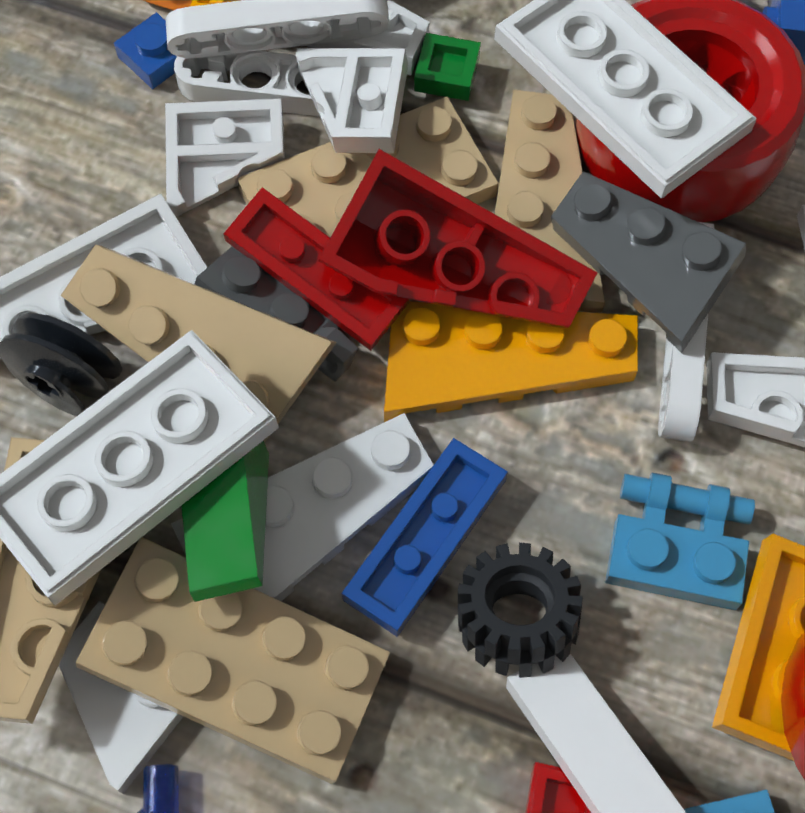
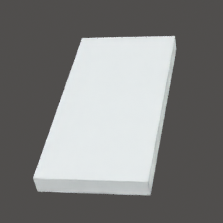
(627, 86)
(127, 464)

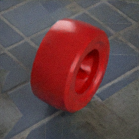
(758, 69)

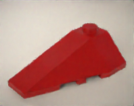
(437, 247)

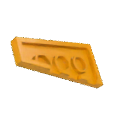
(467, 356)

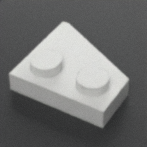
(356, 94)
(216, 144)
(119, 723)

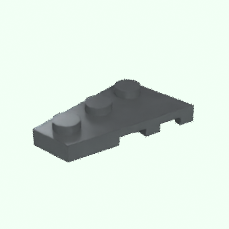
(653, 254)

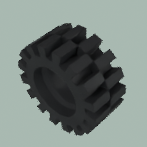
(511, 642)

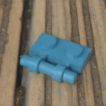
(676, 559)

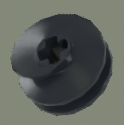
(58, 356)

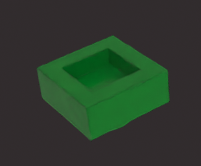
(447, 66)

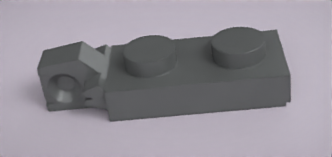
(250, 285)

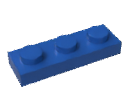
(424, 537)

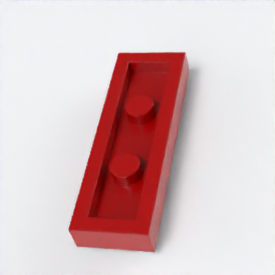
(290, 252)

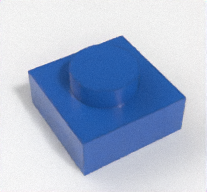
(146, 51)

